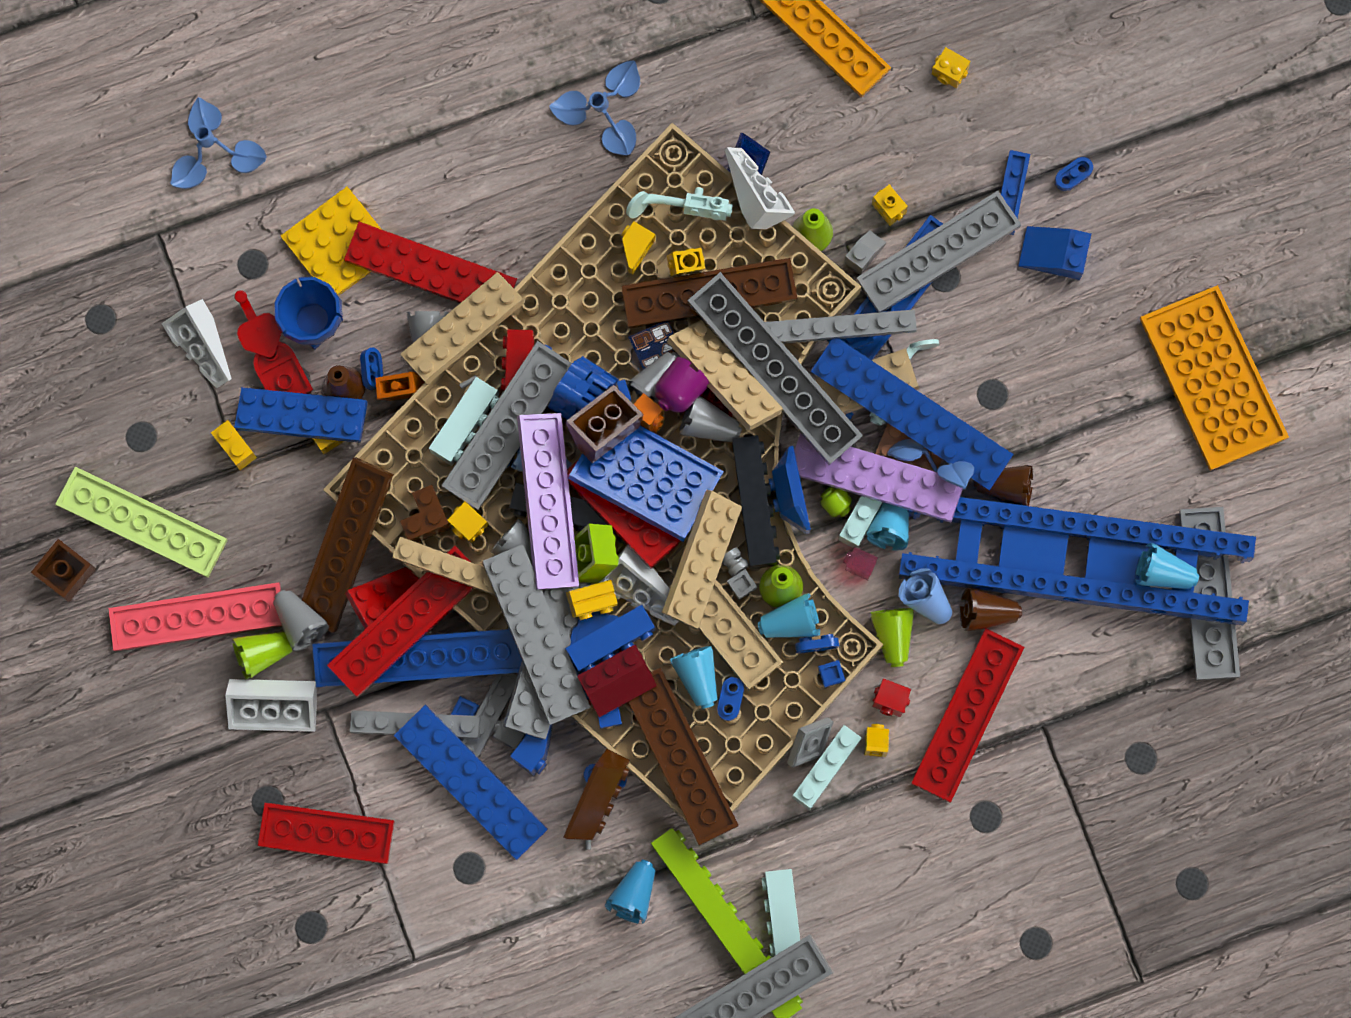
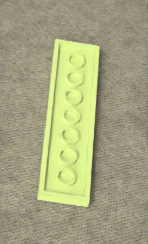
(141, 522)

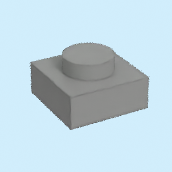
(742, 584)

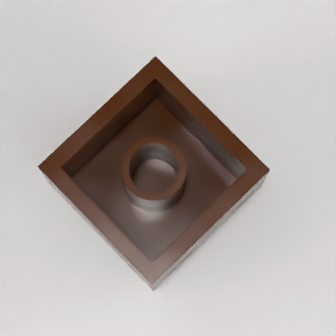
(63, 570)

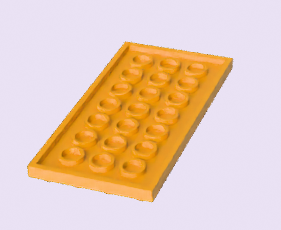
(1214, 378)

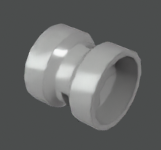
(735, 562)

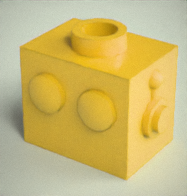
(950, 68)
(894, 210)
(692, 257)
(467, 522)

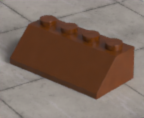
(597, 797)

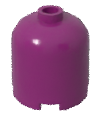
(679, 386)

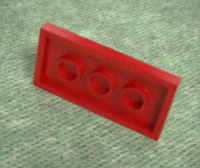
(379, 594)

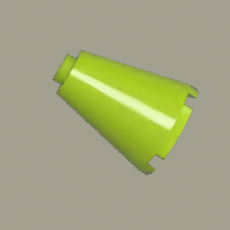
(815, 228)
(777, 592)
(894, 632)
(260, 651)

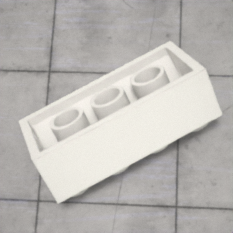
(271, 705)

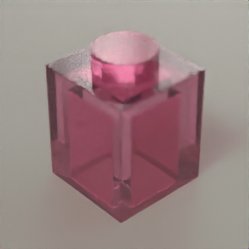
(860, 563)

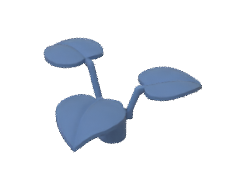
(572, 105)
(202, 121)
(956, 473)

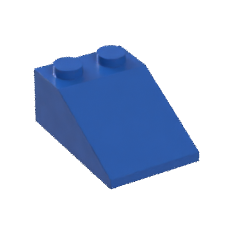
(1055, 251)
(532, 753)

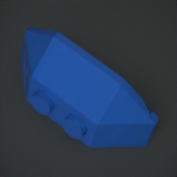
(789, 492)

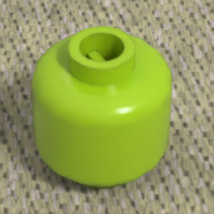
(836, 502)

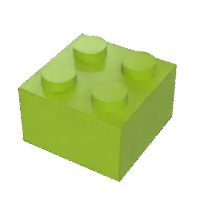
(595, 552)

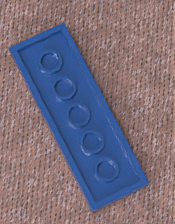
(301, 415)

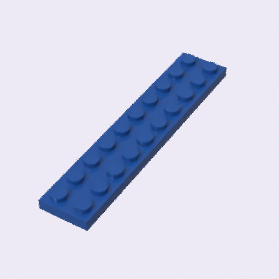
(910, 411)
(435, 657)

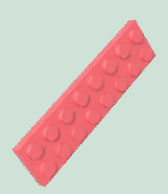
(194, 617)

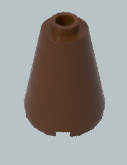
(343, 383)
(1011, 486)
(987, 610)

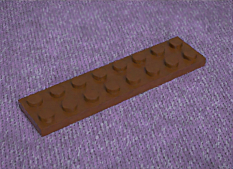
(668, 298)
(346, 540)
(682, 761)

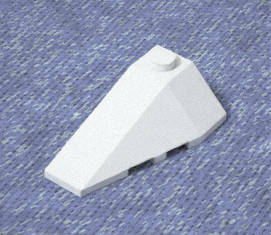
(756, 197)
(197, 334)
(639, 584)

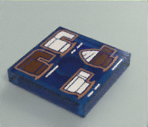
(652, 343)

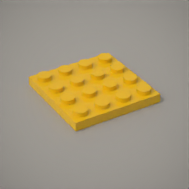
(324, 238)

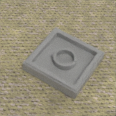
(810, 742)

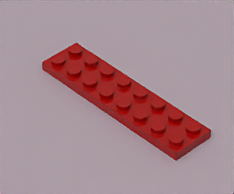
(417, 264)
(398, 629)
(967, 715)

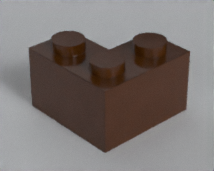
(430, 519)

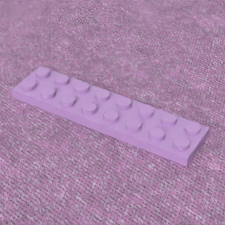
(881, 480)
(548, 501)

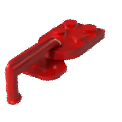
(262, 337)

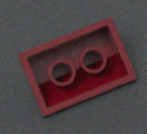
(617, 681)

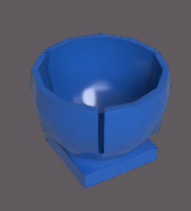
(308, 312)

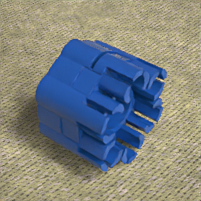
(579, 387)

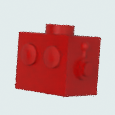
(891, 698)

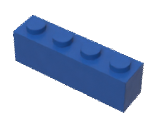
(610, 639)

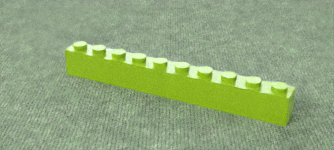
(715, 910)

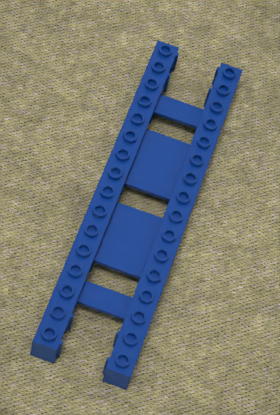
(1036, 555)

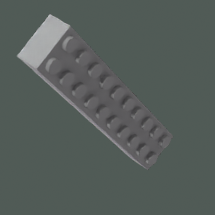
(774, 368)

